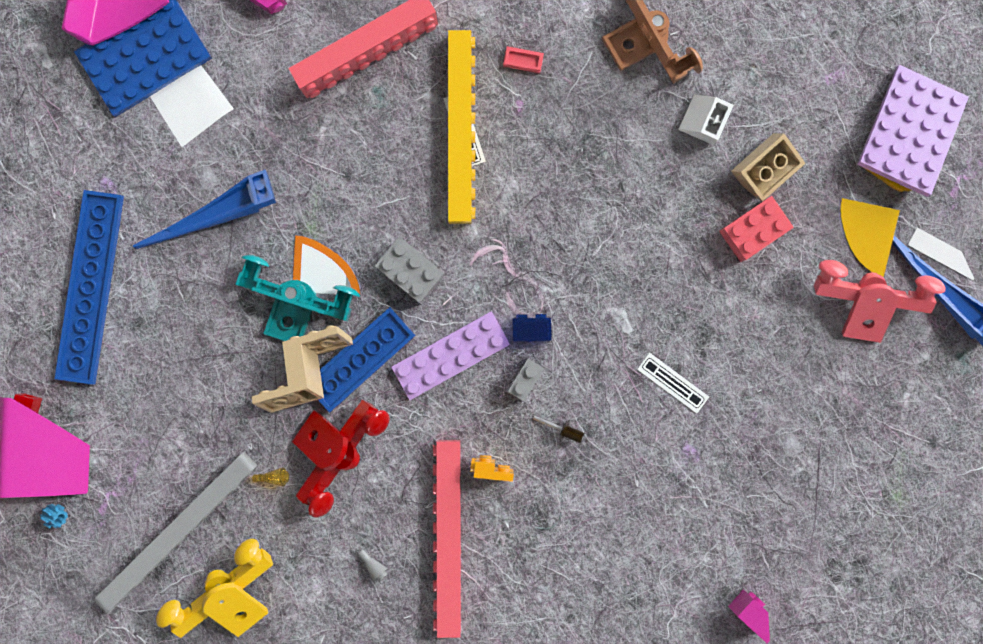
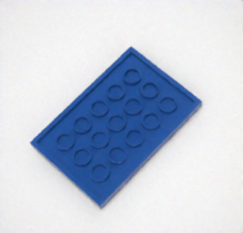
(143, 58)

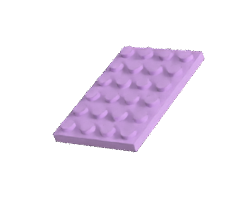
(913, 131)

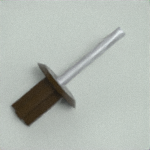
(566, 430)

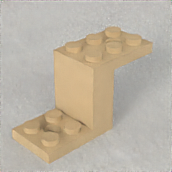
(302, 369)

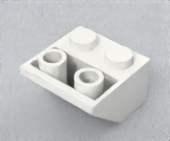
(706, 118)

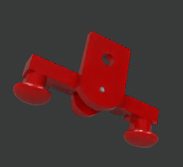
(334, 451)

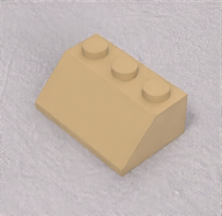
(768, 166)

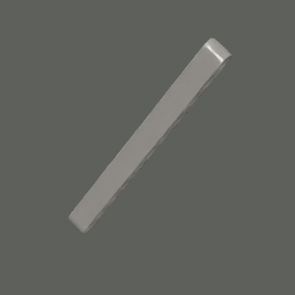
(175, 533)

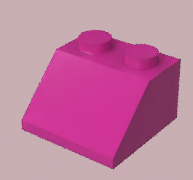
(751, 612)

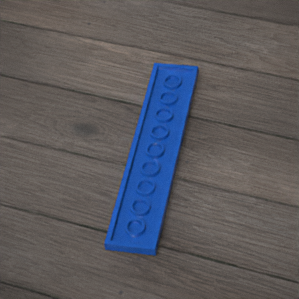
(89, 287)

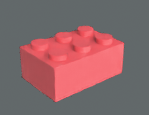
(756, 229)

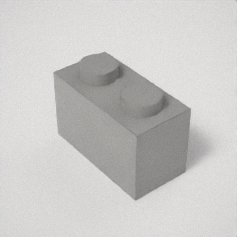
(525, 379)

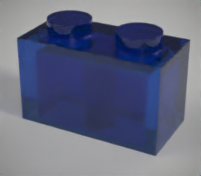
(531, 328)

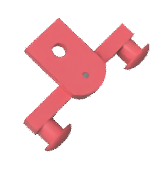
(873, 299)

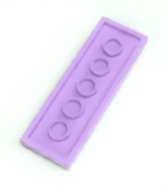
(450, 355)

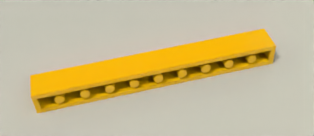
(460, 127)

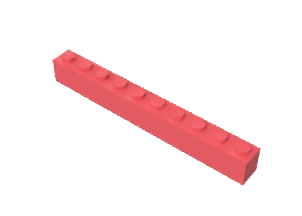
(448, 539)

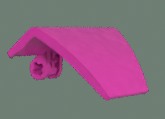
(101, 19)
(39, 455)

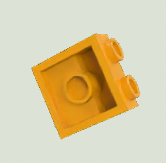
(485, 468)

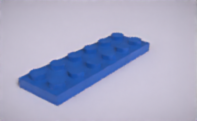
(363, 358)

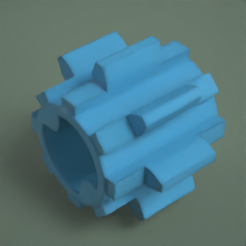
(53, 516)

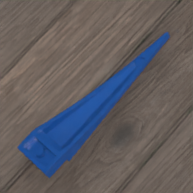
(239, 201)
(961, 305)

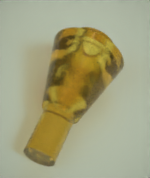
(276, 477)

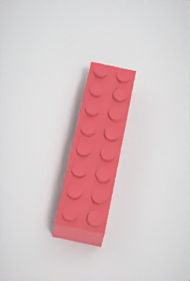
(364, 46)

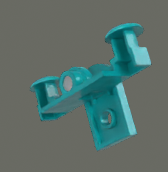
(293, 299)

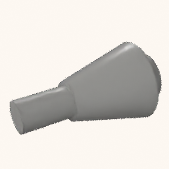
(376, 569)

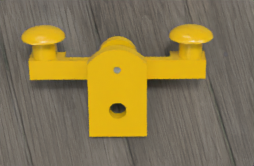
(223, 596)

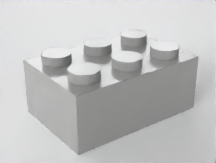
(410, 270)

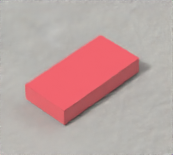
(523, 59)

